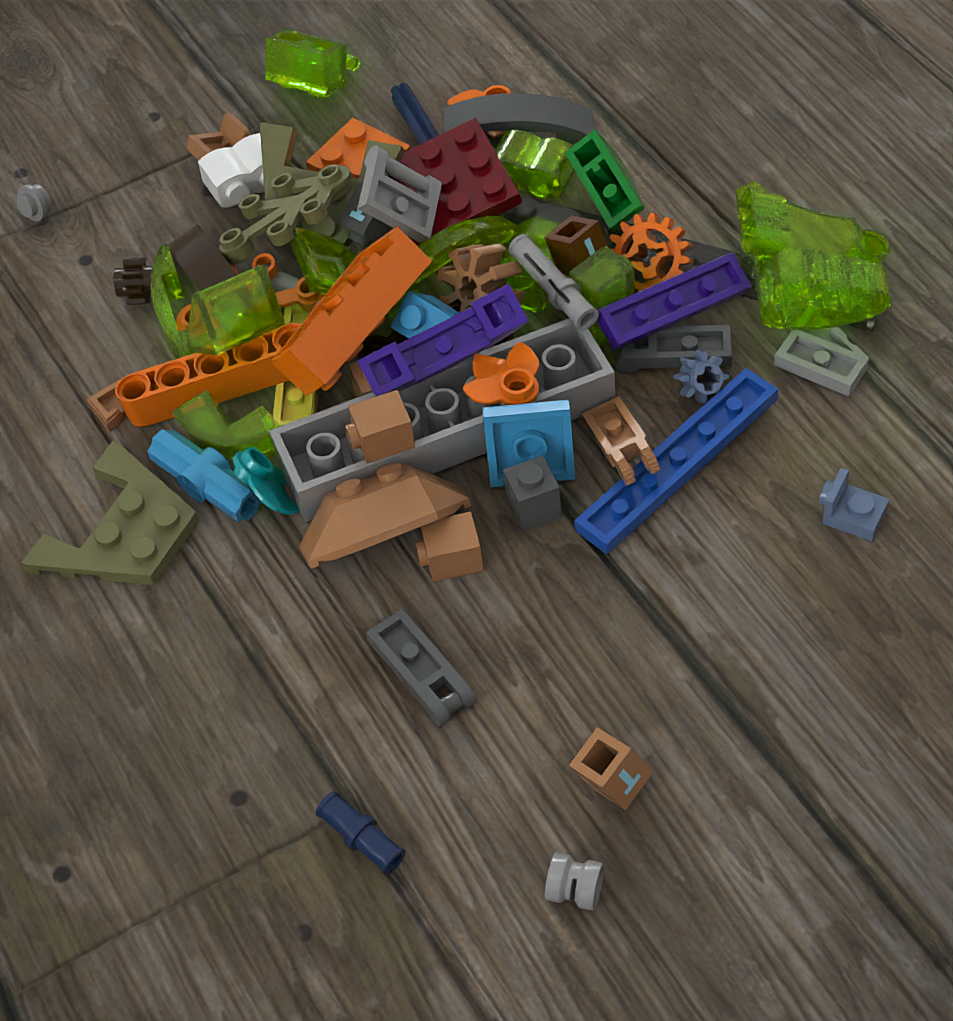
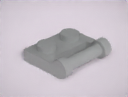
(394, 202)

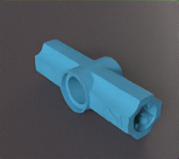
(203, 474)

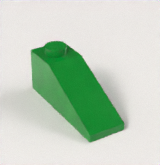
(605, 179)

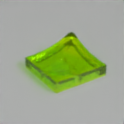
(320, 258)

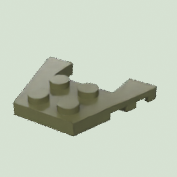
(277, 150)
(133, 537)

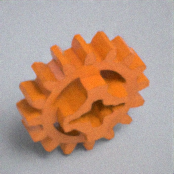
(644, 239)

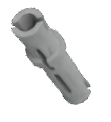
(562, 291)

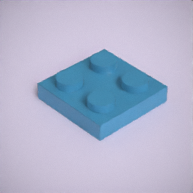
(527, 432)

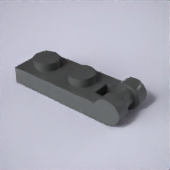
(674, 342)
(420, 666)

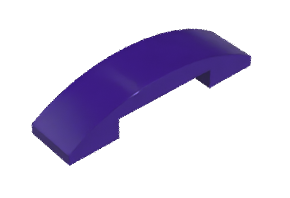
(444, 344)

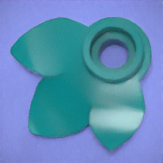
(264, 479)

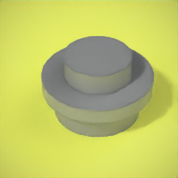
(33, 201)

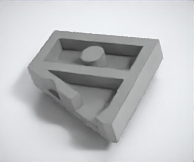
(823, 358)

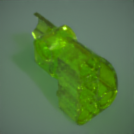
(810, 264)

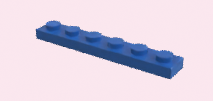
(679, 459)

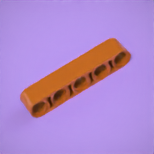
(158, 390)

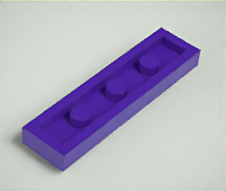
(672, 301)

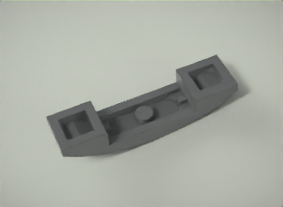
(524, 113)

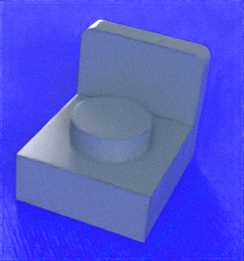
(851, 507)

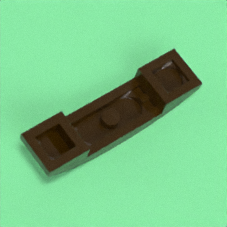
(201, 259)

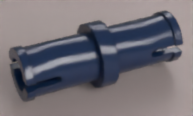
(360, 832)

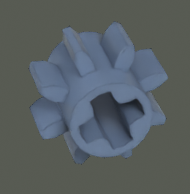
(705, 386)

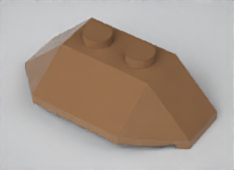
(377, 510)

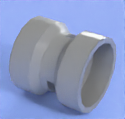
(574, 881)

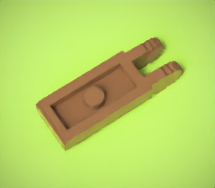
(620, 437)

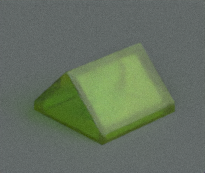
(233, 312)

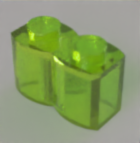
(536, 163)

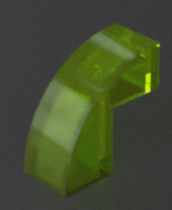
(211, 427)

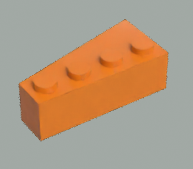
(350, 311)

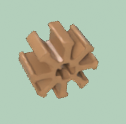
(477, 273)

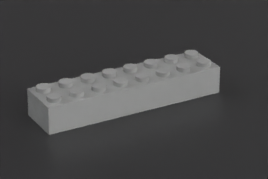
(443, 418)

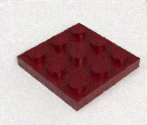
(469, 173)

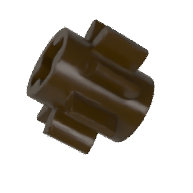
(133, 281)

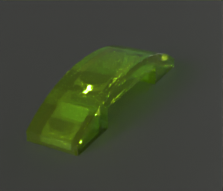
(476, 231)
(165, 288)

